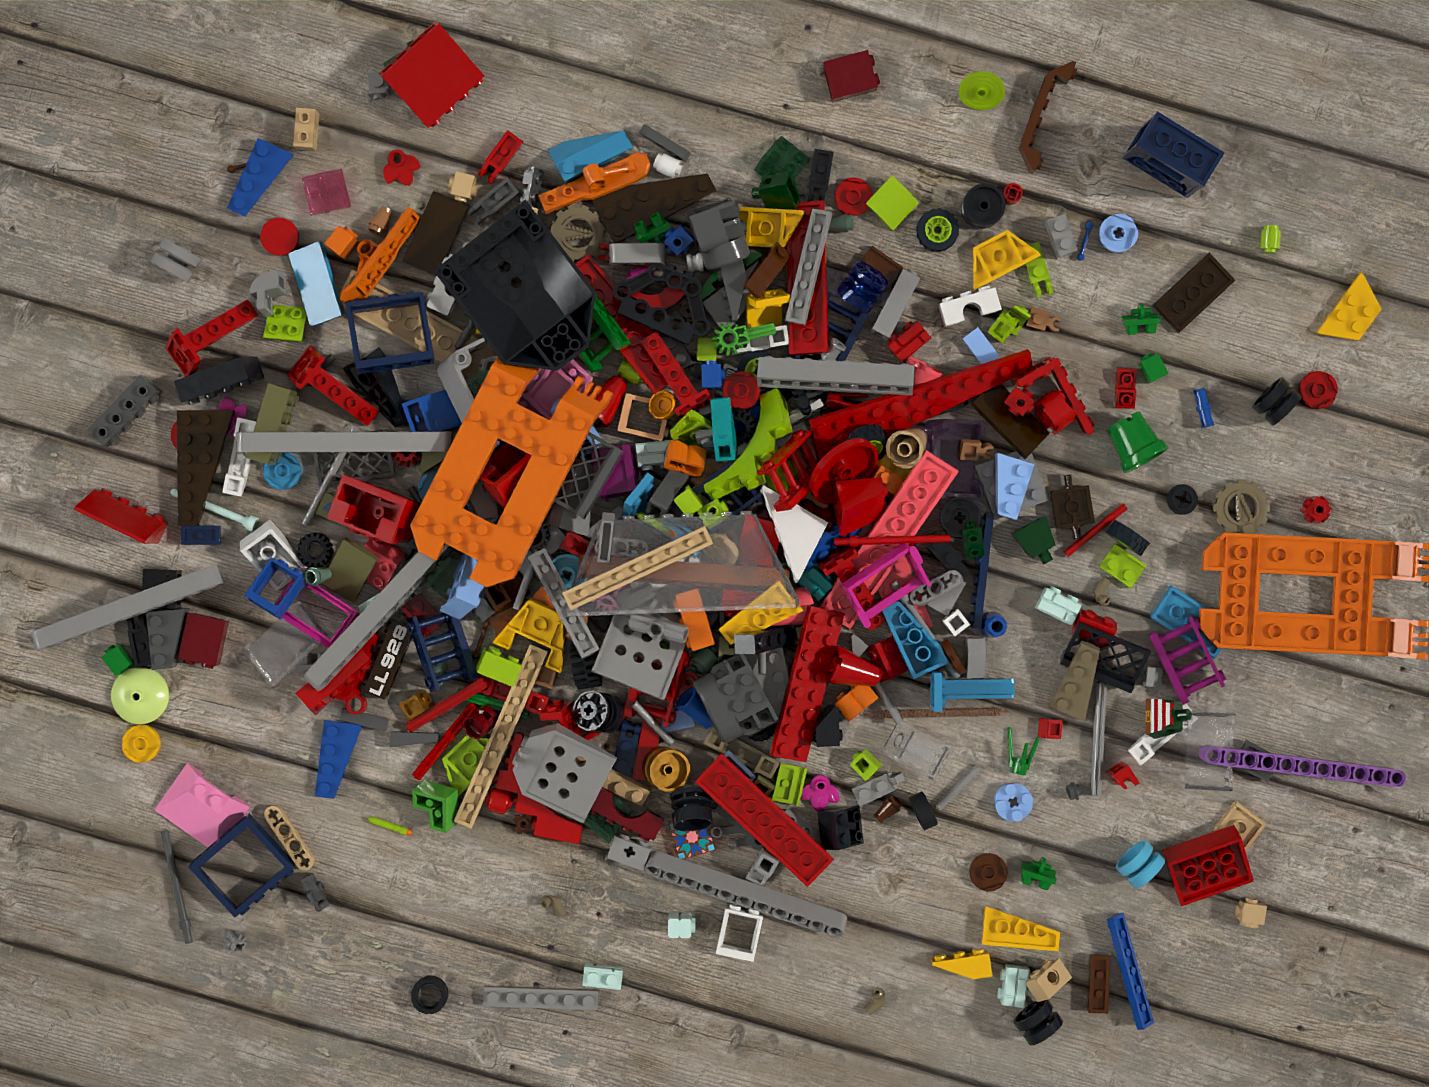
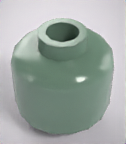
(705, 659)

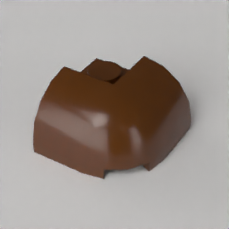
(504, 594)

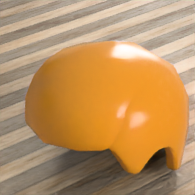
(662, 405)

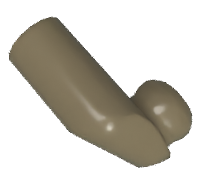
(1100, 593)
(553, 902)
(877, 1001)

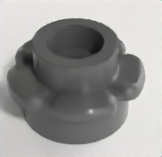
(1073, 791)

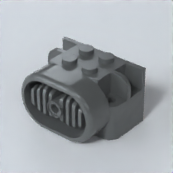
(719, 233)
(735, 699)

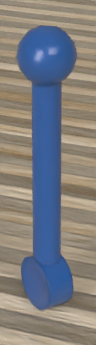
(1089, 226)

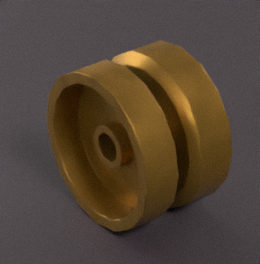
(666, 758)

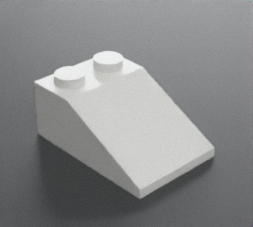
(270, 542)

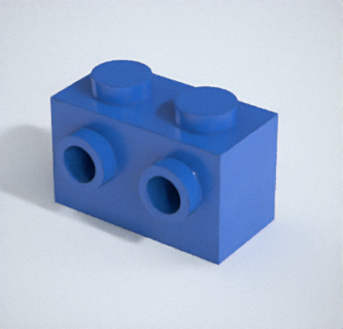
(712, 375)

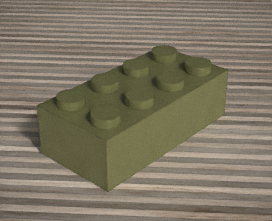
(274, 417)

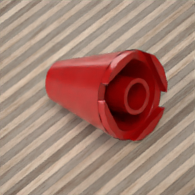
(618, 387)
(852, 670)

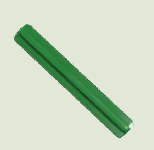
(496, 704)

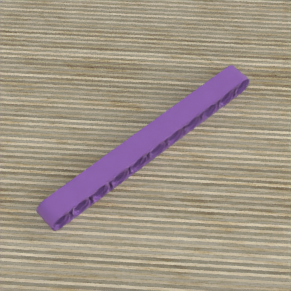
(1311, 766)

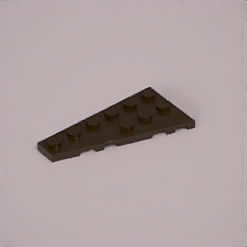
(638, 202)
(199, 450)

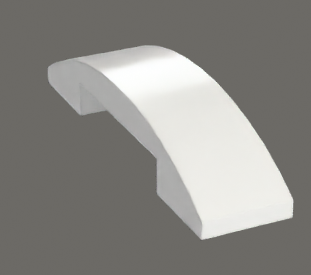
(239, 465)
(1146, 745)

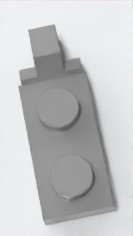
(877, 787)

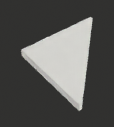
(796, 530)

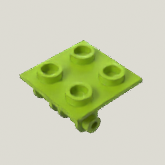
(286, 324)

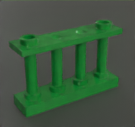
(611, 329)

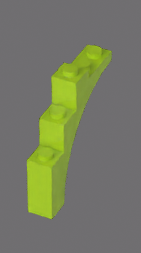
(772, 425)

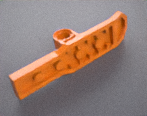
(597, 182)
(377, 258)

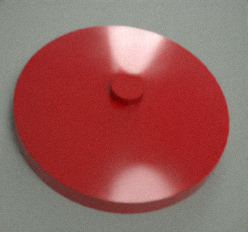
(846, 461)

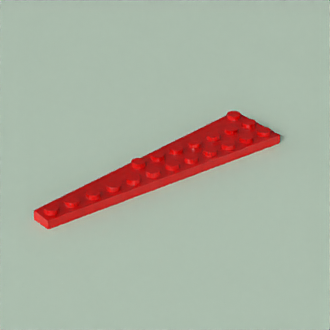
(928, 400)

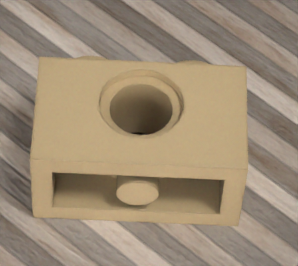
(306, 129)
(1048, 979)

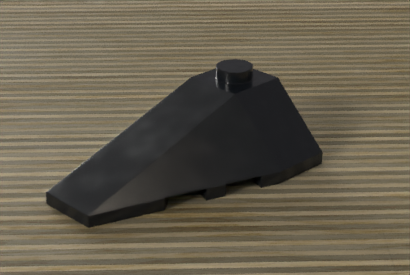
(380, 388)

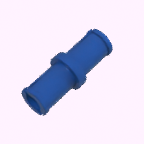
(1203, 407)

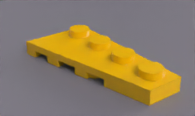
(755, 620)
(1012, 931)

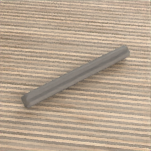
(1098, 739)

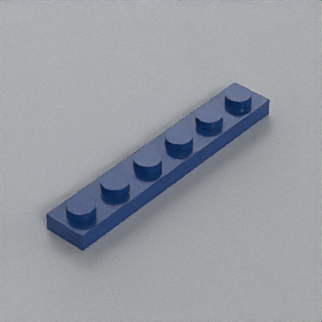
(1130, 971)

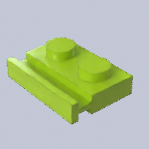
(1122, 566)
(789, 783)

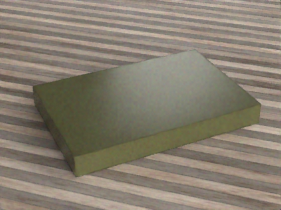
(350, 569)

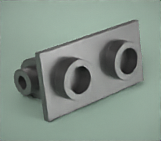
(533, 178)

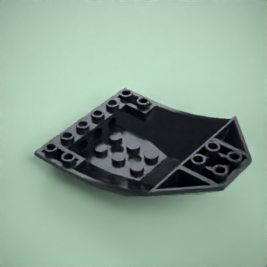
(543, 319)

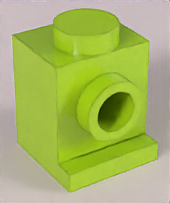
(715, 504)
(861, 768)

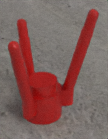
(835, 401)

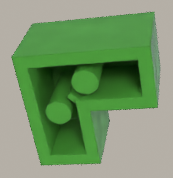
(439, 801)

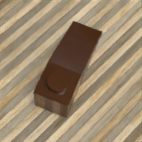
(766, 269)

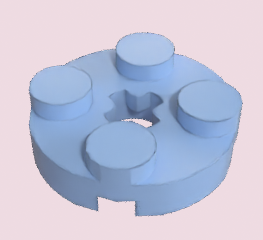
(1128, 229)
(1024, 800)

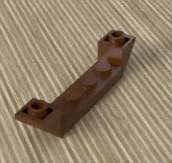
(1030, 156)

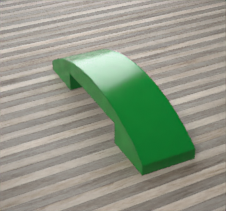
(708, 288)

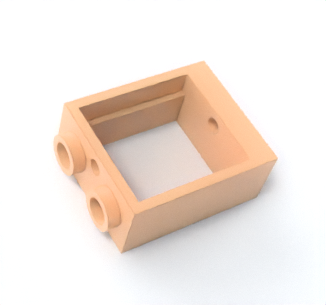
(622, 427)

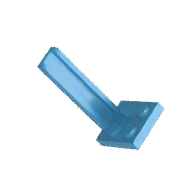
(638, 499)
(966, 689)

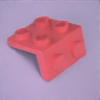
(388, 561)

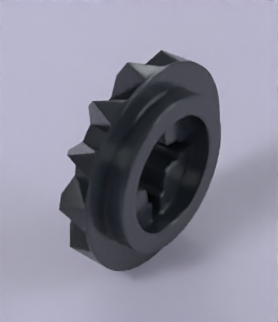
(1190, 496)

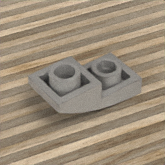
(975, 657)

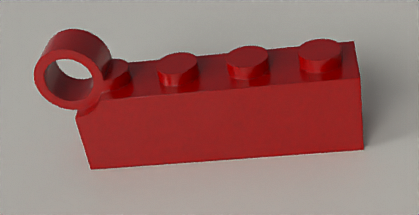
(353, 691)

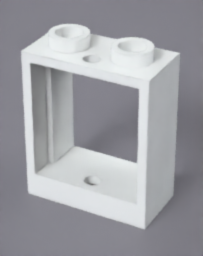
(736, 952)

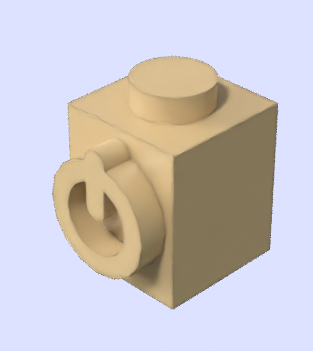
(462, 186)
(1251, 913)

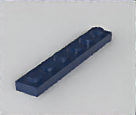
(980, 578)

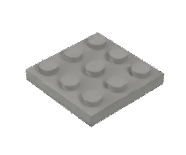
(1035, 490)

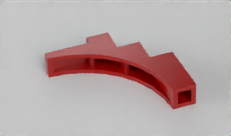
(548, 822)

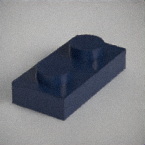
(200, 535)

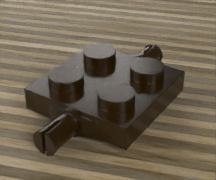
(1072, 506)

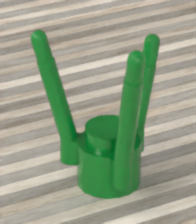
(1020, 764)

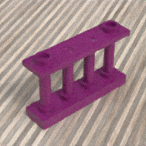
(1176, 674)

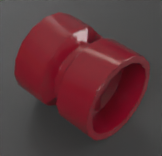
(480, 722)

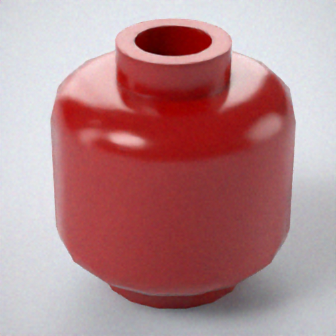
(498, 801)

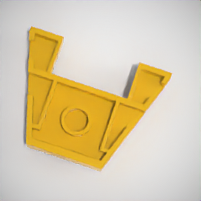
(541, 625)

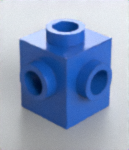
(678, 233)

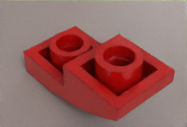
(1125, 388)

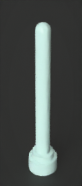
(249, 522)

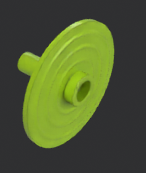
(981, 90)

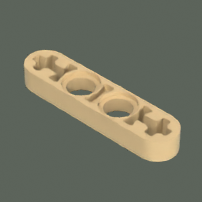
(286, 839)

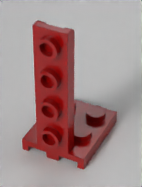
(185, 348)
(309, 370)
(1059, 373)
(675, 376)
(840, 562)

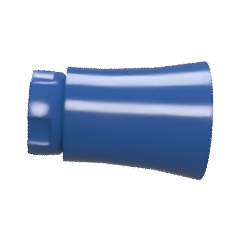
(988, 619)
(692, 705)

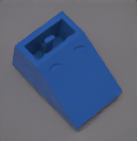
(431, 413)

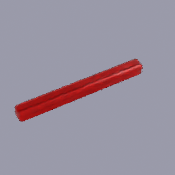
(446, 704)
(443, 743)

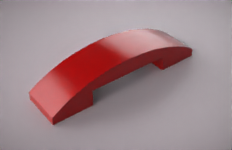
(535, 703)

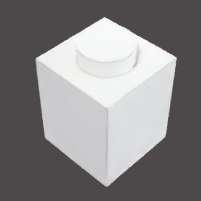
(955, 622)

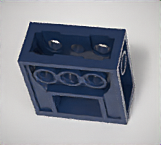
(1173, 155)

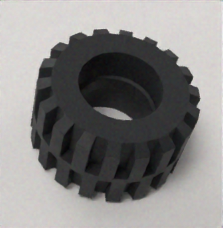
(582, 669)

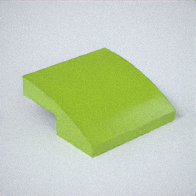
(892, 203)

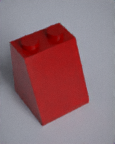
(858, 503)

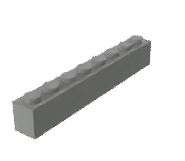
(835, 375)

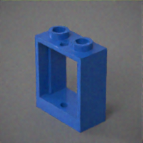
(262, 580)

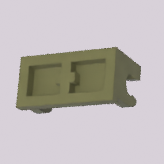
(725, 649)

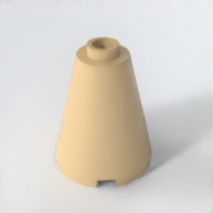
(906, 447)

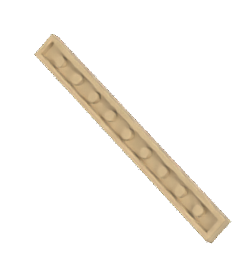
(500, 736)

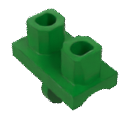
(653, 232)
(1143, 318)
(1039, 871)

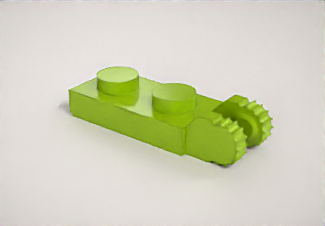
(1038, 272)

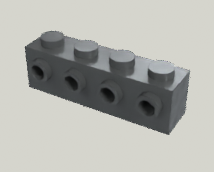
(124, 411)

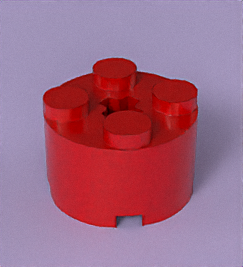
(1054, 411)

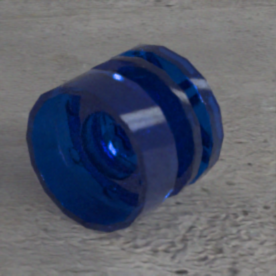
(862, 286)

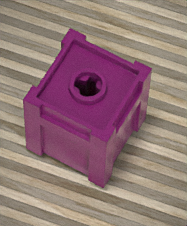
(624, 476)

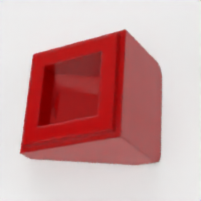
(1050, 728)

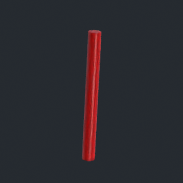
(1095, 530)

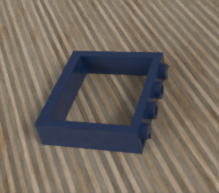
(392, 362)
(267, 840)

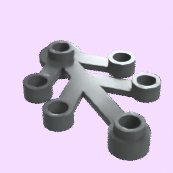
(736, 828)

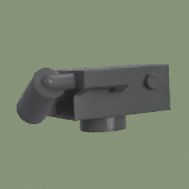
(315, 892)

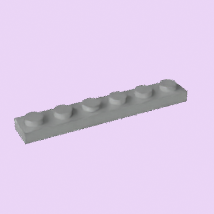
(808, 266)
(554, 587)
(540, 997)

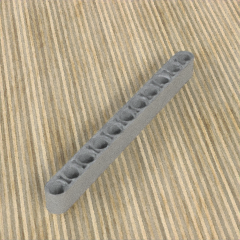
(343, 441)
(127, 607)
(372, 619)
(746, 894)

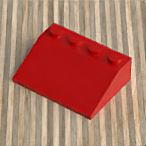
(123, 516)
(1208, 865)

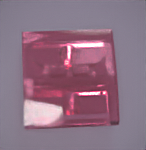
(326, 192)

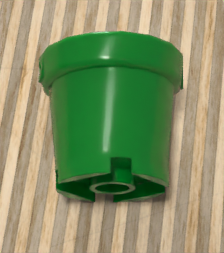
(1135, 442)

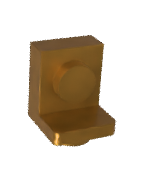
(416, 704)

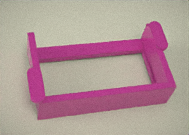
(915, 561)
(313, 633)

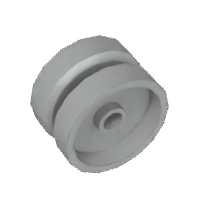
(176, 258)

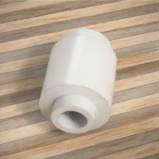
(667, 165)

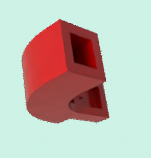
(665, 299)

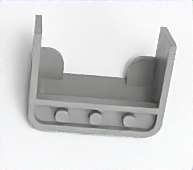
(453, 380)

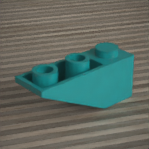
(723, 429)

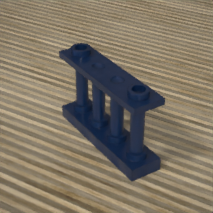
(849, 336)
(757, 496)
(461, 649)

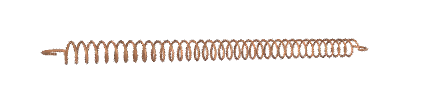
(938, 713)

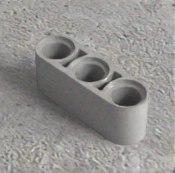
(636, 253)

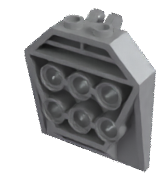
(633, 674)
(532, 765)

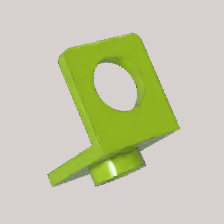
(1022, 314)

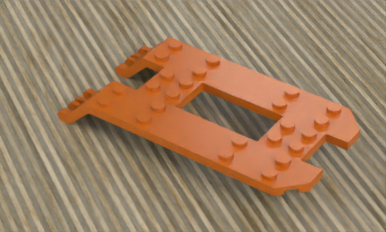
(553, 450)
(1353, 569)

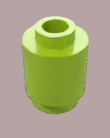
(1270, 239)
(628, 373)

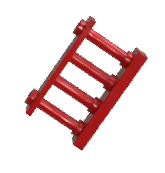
(798, 488)
(670, 715)

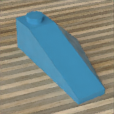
(576, 154)
(916, 646)

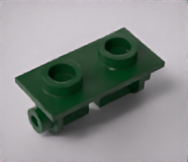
(973, 540)

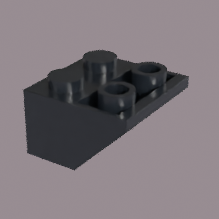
(827, 727)
(840, 827)

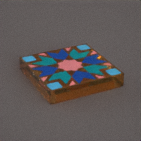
(692, 842)

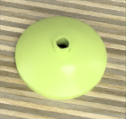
(152, 692)

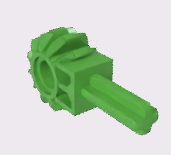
(741, 336)

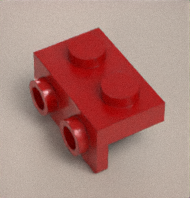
(887, 658)

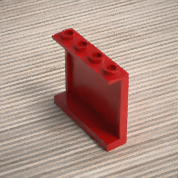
(432, 75)

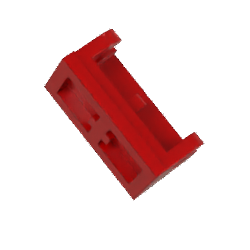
(1121, 773)

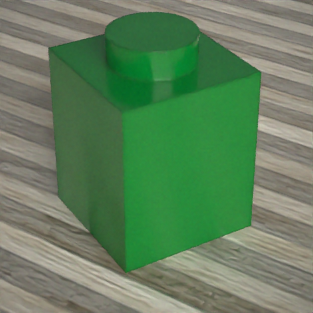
(1152, 367)
(117, 659)

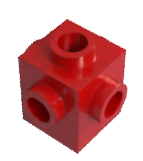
(1017, 394)
(1309, 509)

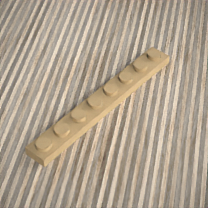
(637, 568)

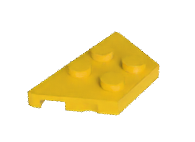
(769, 225)
(999, 257)
(1352, 312)

